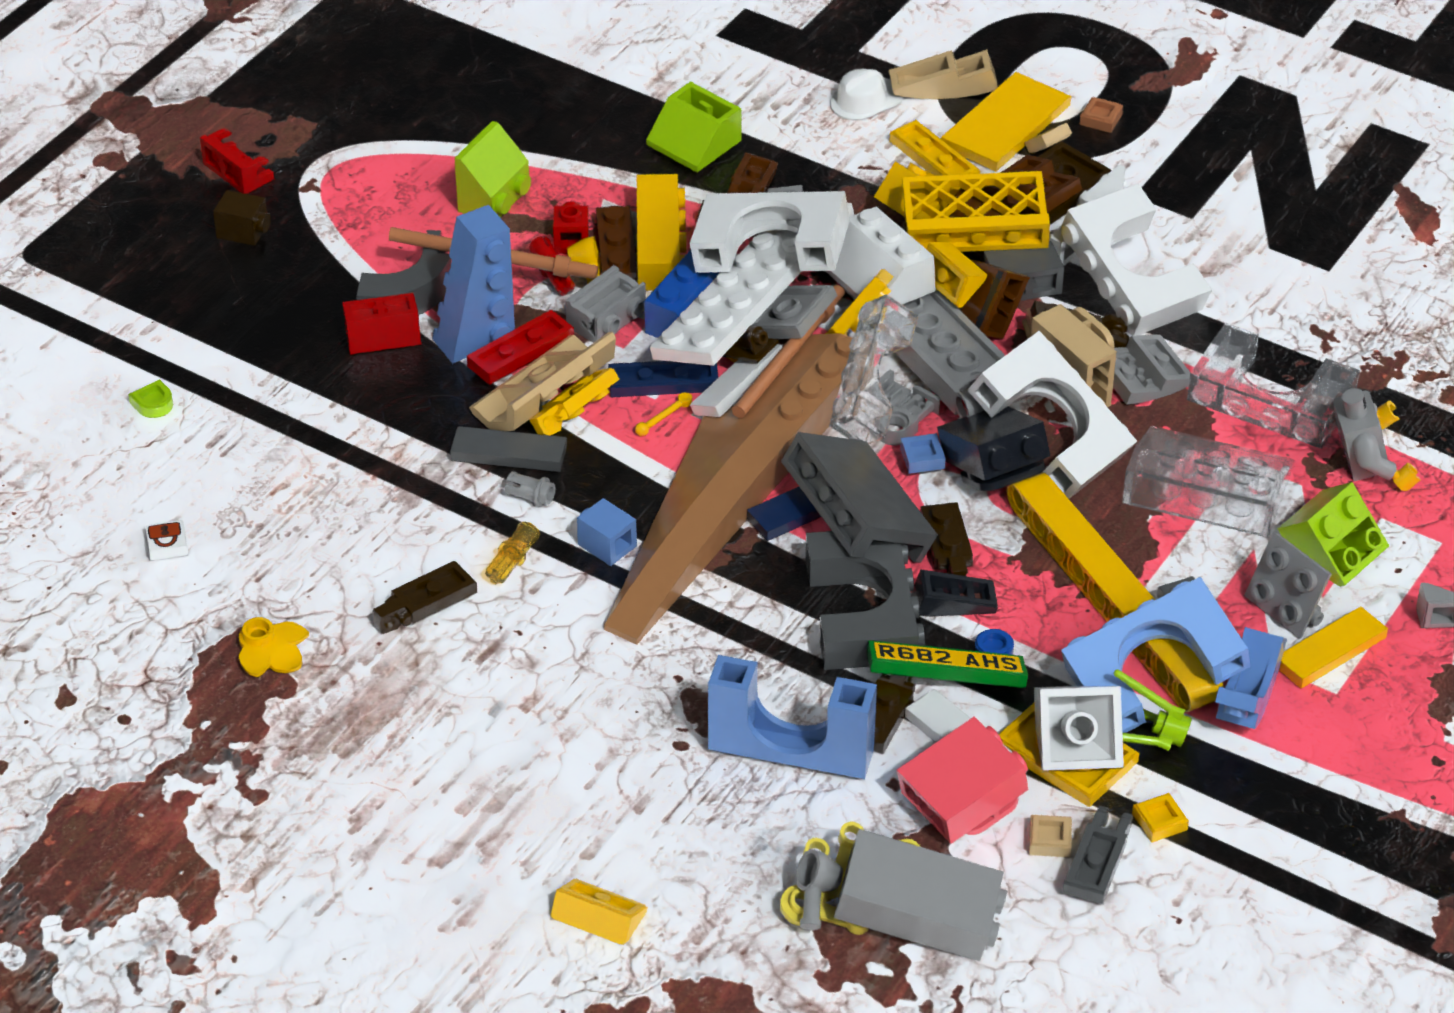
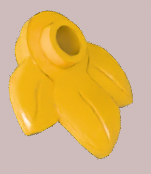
(270, 646)

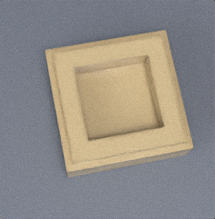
(1048, 138)
(1050, 836)

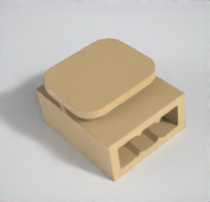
(1083, 344)

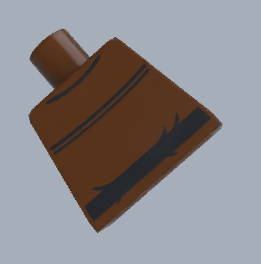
(995, 300)

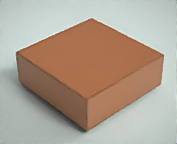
(1101, 114)

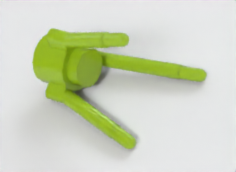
(1169, 725)

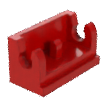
(233, 164)
(381, 323)

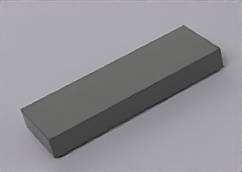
(508, 449)

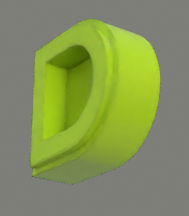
(152, 400)

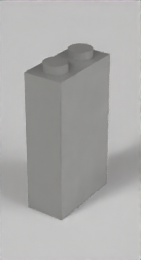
(921, 895)

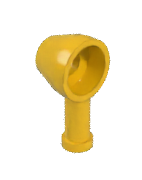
(585, 252)

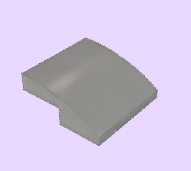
(1148, 370)

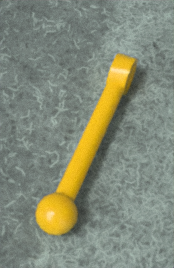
(684, 400)

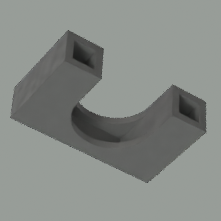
(846, 635)

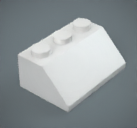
(877, 244)

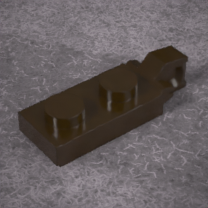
(951, 547)
(424, 597)
(892, 698)

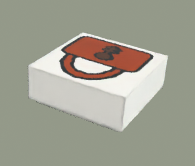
(166, 540)

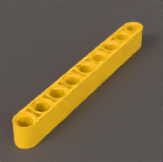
(1107, 584)

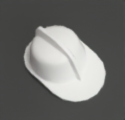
(863, 95)

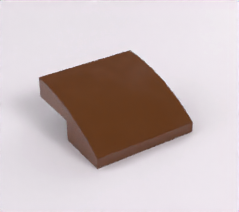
(1056, 186)

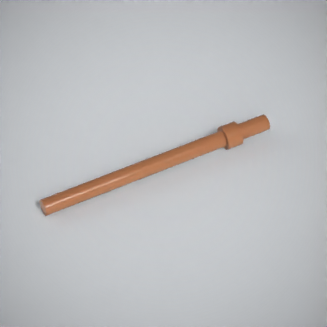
(560, 266)
(779, 362)

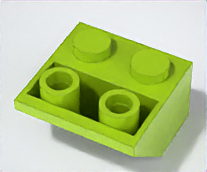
(696, 127)
(1336, 532)

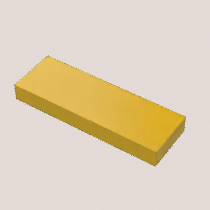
(930, 151)
(1332, 647)

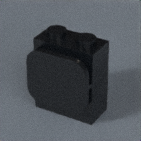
(996, 448)

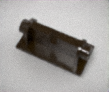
(752, 345)

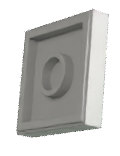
(796, 311)

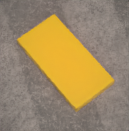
(1006, 120)

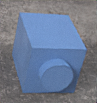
(606, 531)

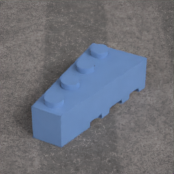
(478, 285)

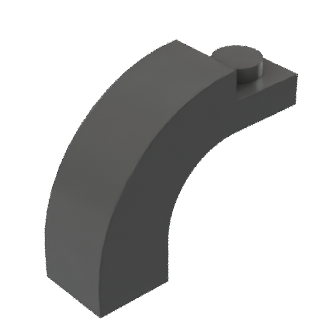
(422, 279)

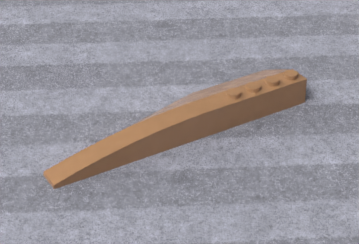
(722, 475)

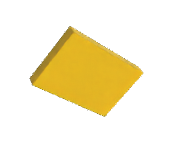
(1081, 784)

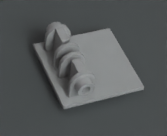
(1288, 586)

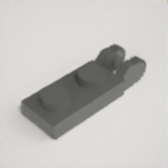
(1097, 857)

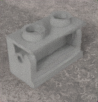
(605, 304)

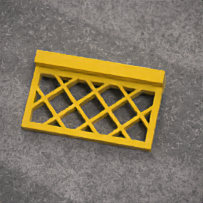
(978, 231)

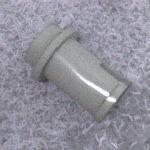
(533, 489)

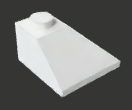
(1079, 727)

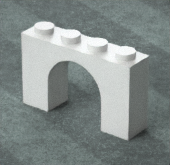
(734, 217)
(1138, 299)
(1042, 371)

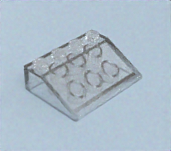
(1207, 481)

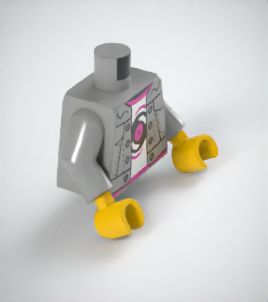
(1362, 439)

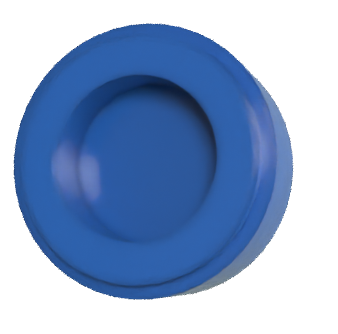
(994, 642)

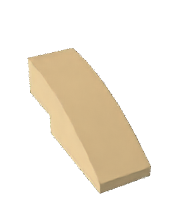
(945, 77)

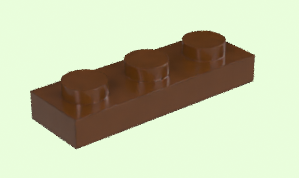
(616, 239)

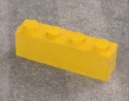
(659, 227)

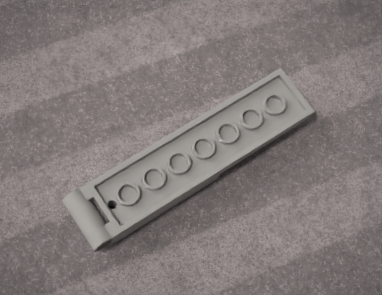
(948, 352)

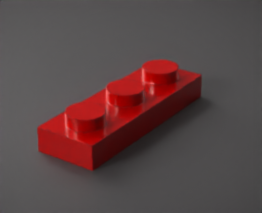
(519, 347)

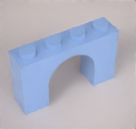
(1184, 615)

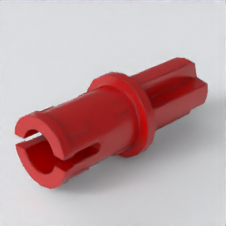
(561, 284)

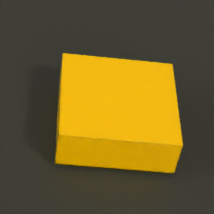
(1160, 817)

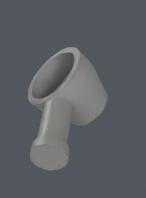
(814, 875)

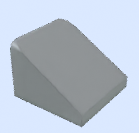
(1435, 606)

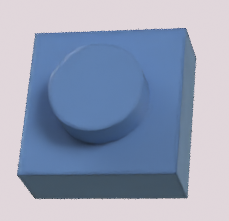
(922, 453)

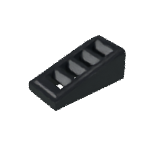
(940, 594)

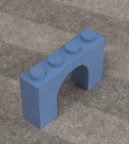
(746, 728)

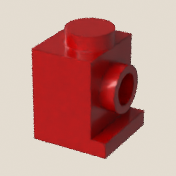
(569, 219)

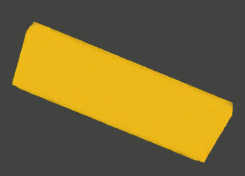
(955, 273)
(597, 911)

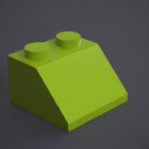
(491, 172)

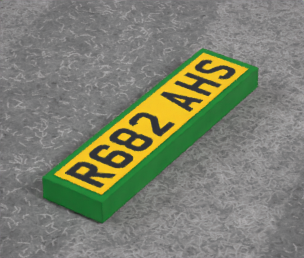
(946, 664)

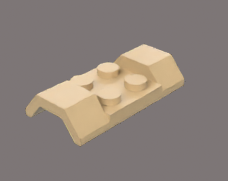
(538, 382)

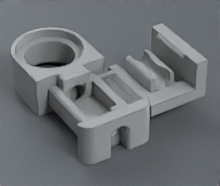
(908, 407)

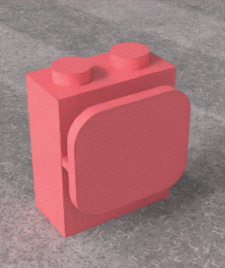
(965, 780)

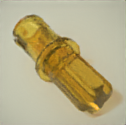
(512, 552)

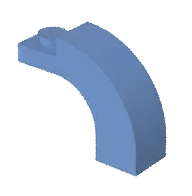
(1249, 691)

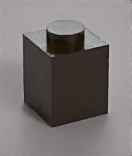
(241, 217)

